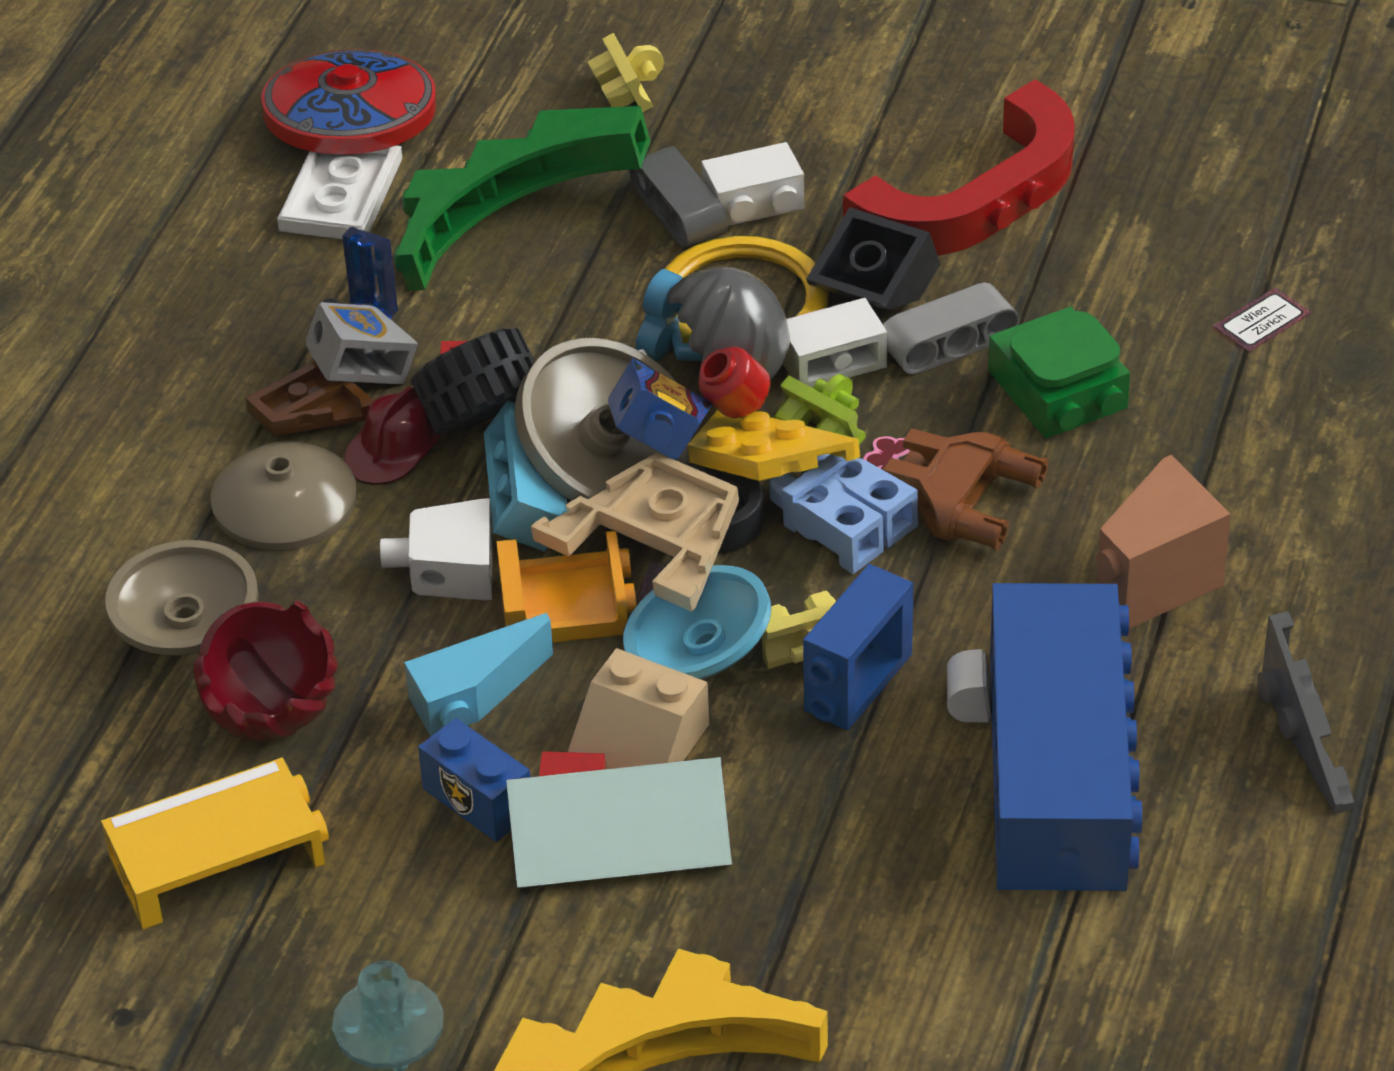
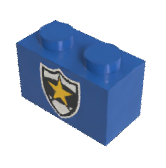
(470, 776)

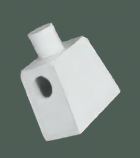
(446, 550)

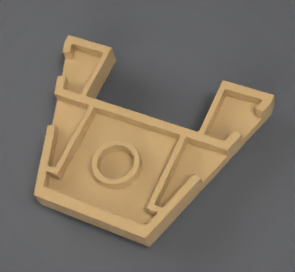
(660, 507)

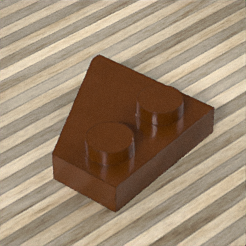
(307, 402)

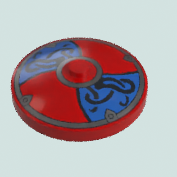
(348, 101)

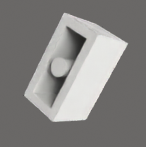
(756, 183)
(836, 341)

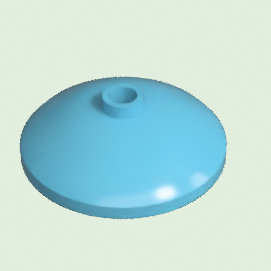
(712, 636)

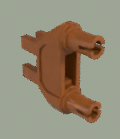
(954, 476)

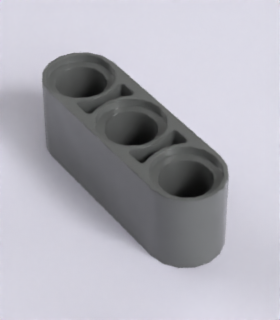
(679, 197)

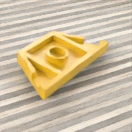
(765, 446)

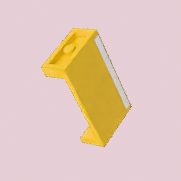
(210, 833)

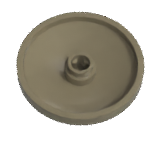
(568, 419)

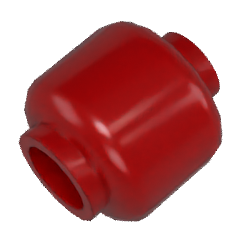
(733, 382)

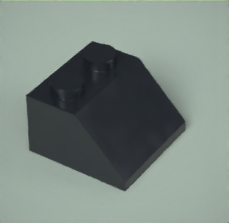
(876, 261)

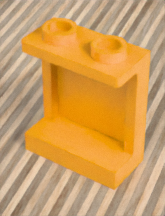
(577, 591)

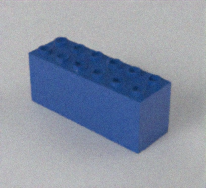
(1063, 738)

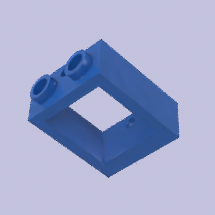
(858, 646)

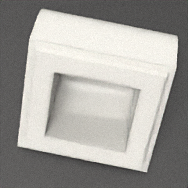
(969, 687)

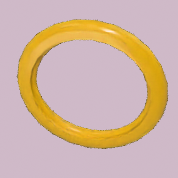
(756, 248)

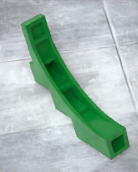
(556, 149)

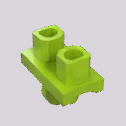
(825, 404)

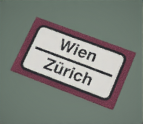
(1262, 319)

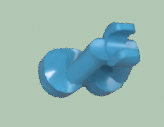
(661, 322)

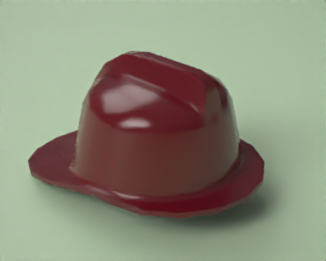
(392, 439)

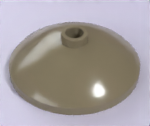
(283, 496)
(175, 593)

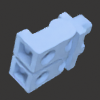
(847, 508)

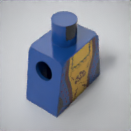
(659, 410)

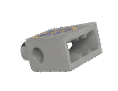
(359, 344)

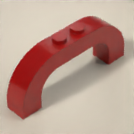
(1001, 195)

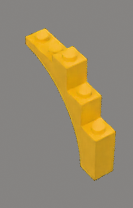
(689, 1016)

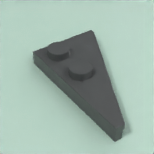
(1300, 711)

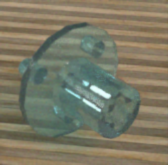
(387, 1018)

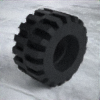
(473, 380)

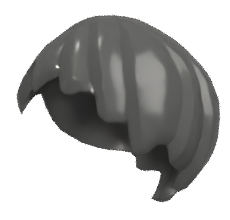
(732, 310)

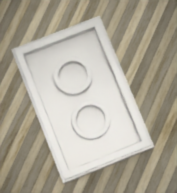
(339, 192)

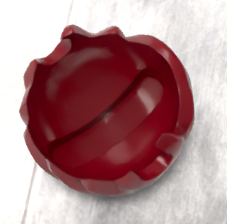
(265, 670)

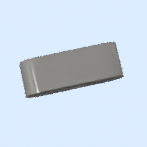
(948, 327)

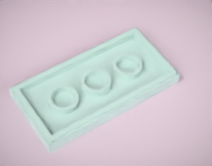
(618, 822)

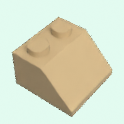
(641, 713)

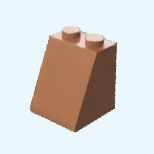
(1164, 543)

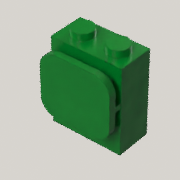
(1060, 370)

